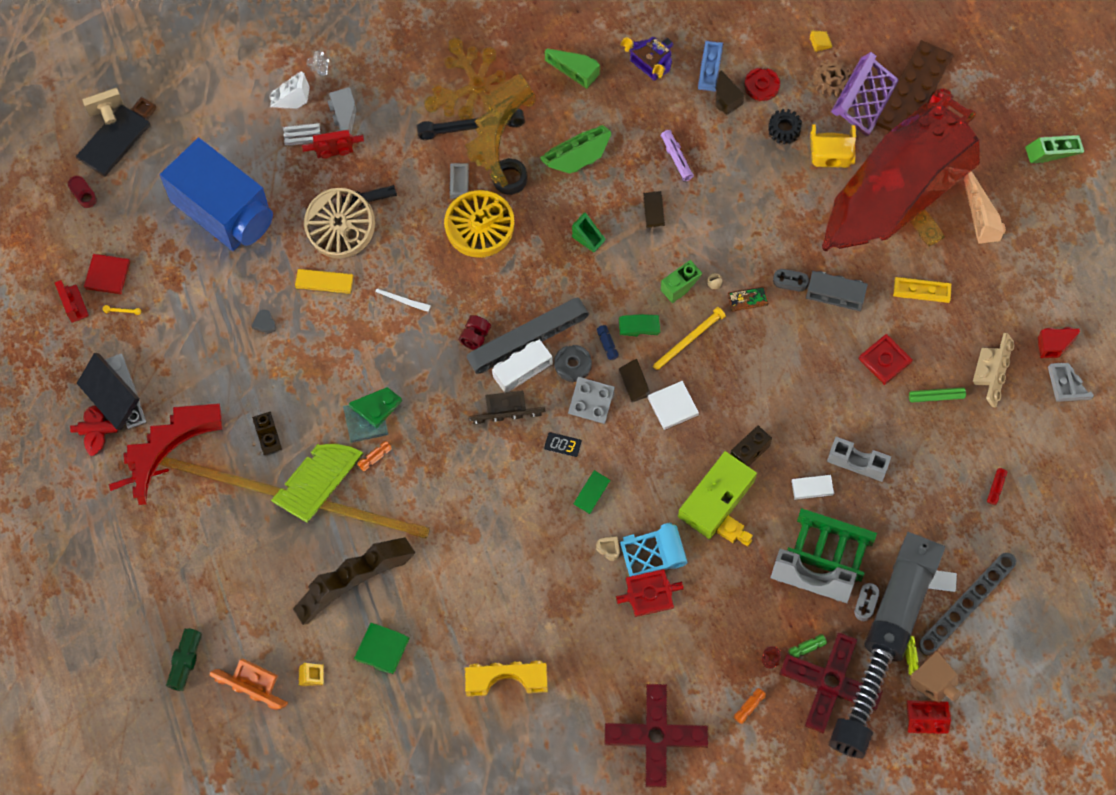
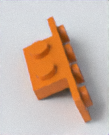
(252, 681)

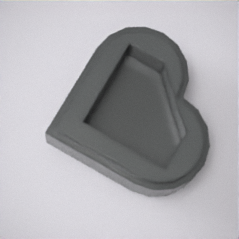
(264, 322)

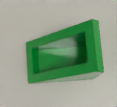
(587, 233)

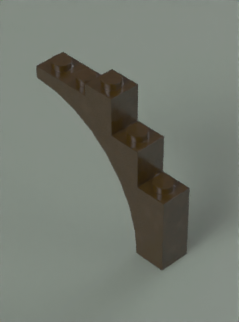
(351, 572)

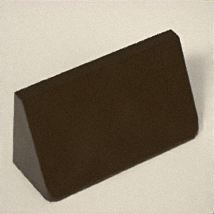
(634, 381)

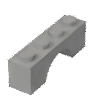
(834, 585)

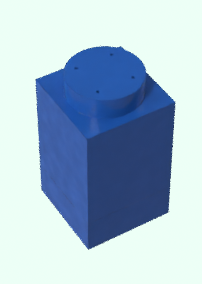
(217, 195)

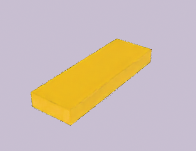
(324, 281)
(922, 289)

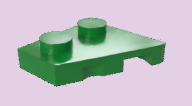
(376, 406)

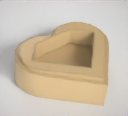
(608, 547)

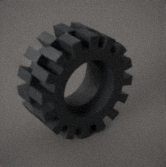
(784, 117)

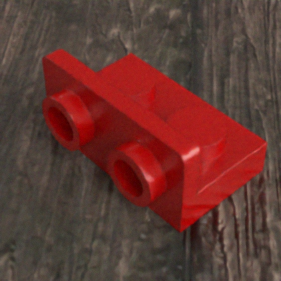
(72, 301)
(928, 717)

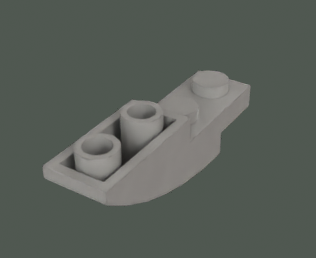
(119, 365)

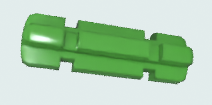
(807, 646)

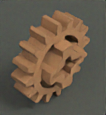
(832, 80)

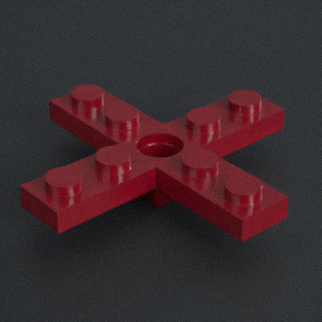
(814, 676)
(656, 719)

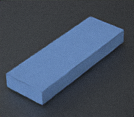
(710, 66)

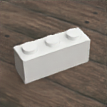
(522, 366)

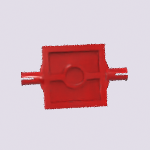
(333, 144)
(649, 593)

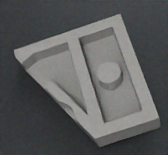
(1067, 384)

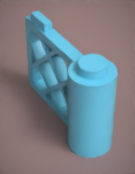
(669, 546)

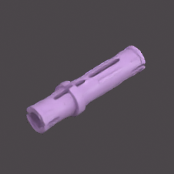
(673, 149)

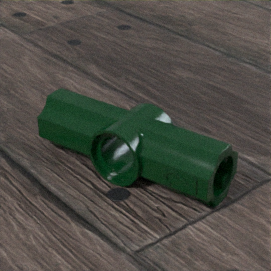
(184, 659)

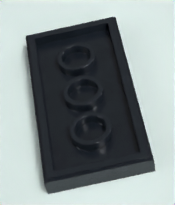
(113, 141)
(108, 391)

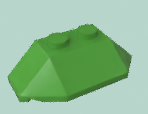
(578, 151)

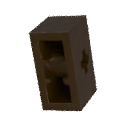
(752, 446)

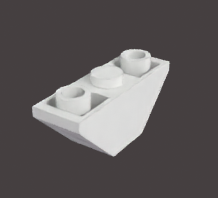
(291, 93)

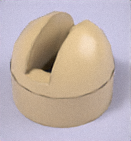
(716, 283)

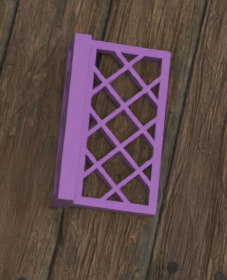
(855, 84)

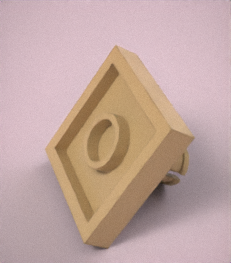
(104, 103)

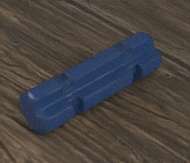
(607, 342)

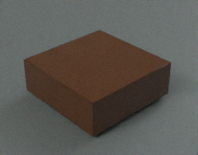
(144, 108)

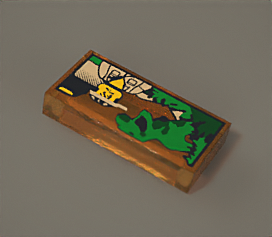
(748, 298)

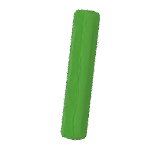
(937, 394)

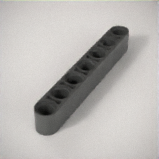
(517, 339)

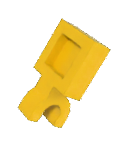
(733, 530)

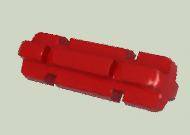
(997, 486)

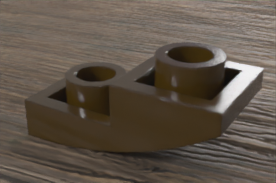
(654, 209)
(267, 433)

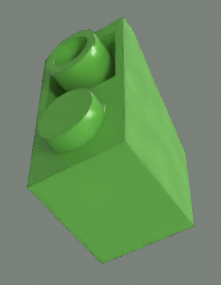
(680, 281)

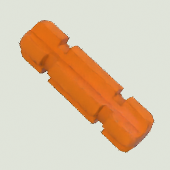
(374, 456)
(749, 706)

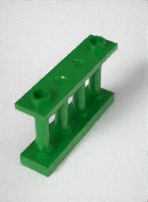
(843, 530)

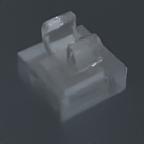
(318, 63)

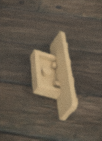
(992, 368)

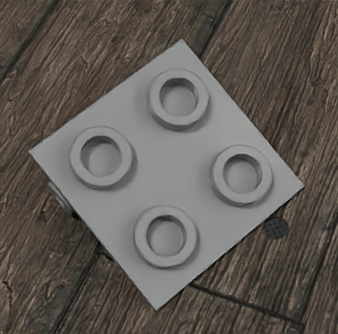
(591, 400)

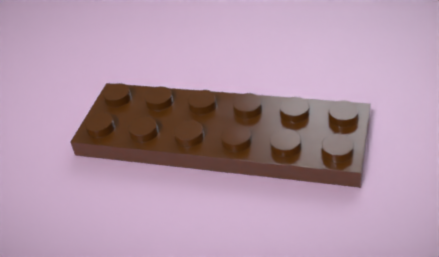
(915, 84)

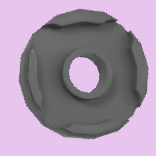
(572, 373)

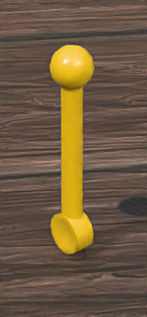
(107, 309)

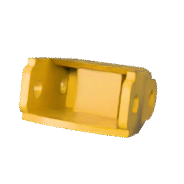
(832, 148)

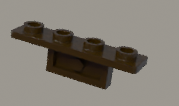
(506, 405)

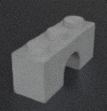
(846, 456)

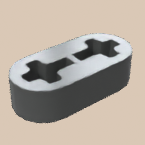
(790, 280)

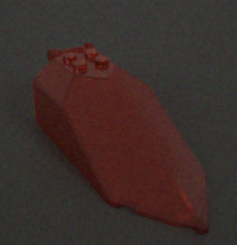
(904, 174)

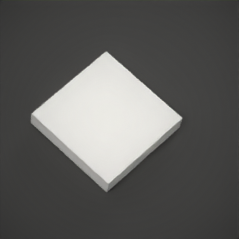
(673, 405)

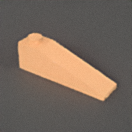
(985, 217)

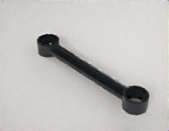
(428, 130)

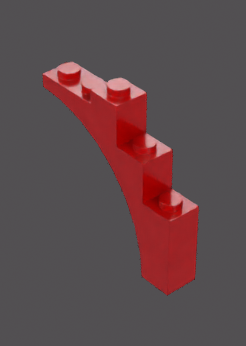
(162, 439)

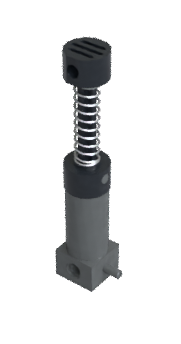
(889, 636)

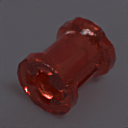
(771, 650)

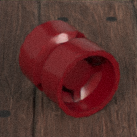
(475, 331)

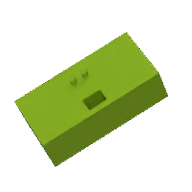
(717, 495)

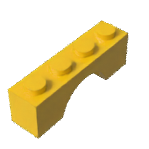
(481, 678)

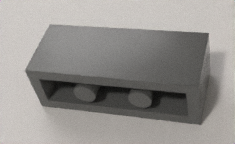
(836, 290)

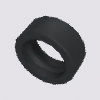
(514, 188)

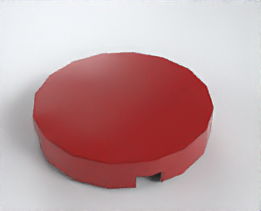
(762, 84)

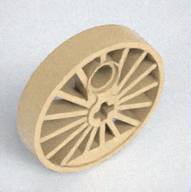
(333, 229)

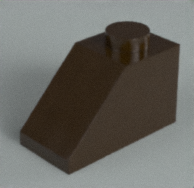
(728, 94)

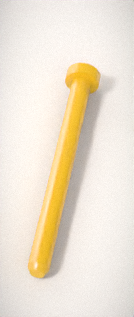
(718, 314)

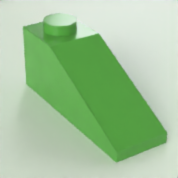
(576, 66)
(1053, 148)

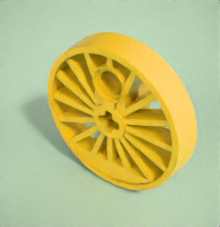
(478, 223)

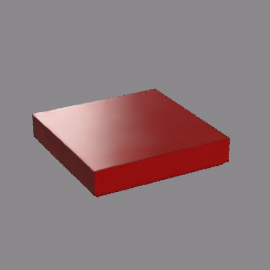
(107, 274)
(885, 359)

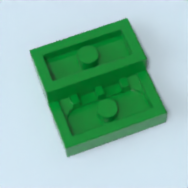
(381, 648)

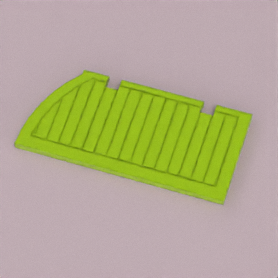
(316, 479)

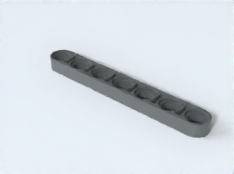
(964, 612)

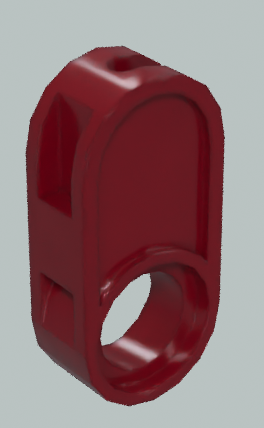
(79, 189)

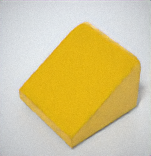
(820, 40)
(311, 674)

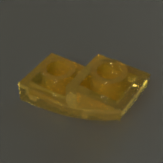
(927, 228)

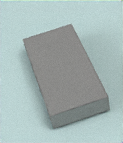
(459, 179)

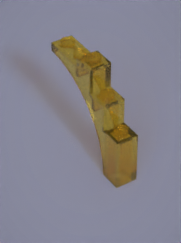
(500, 108)

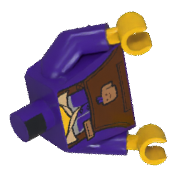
(650, 55)

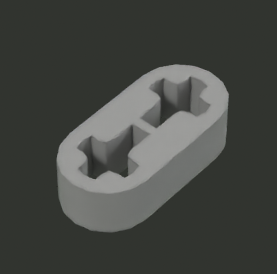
(862, 600)

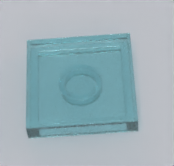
(361, 429)

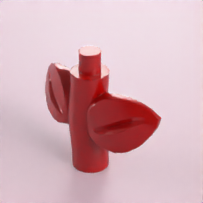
(94, 430)

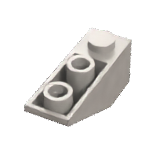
(344, 108)

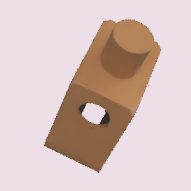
(936, 679)

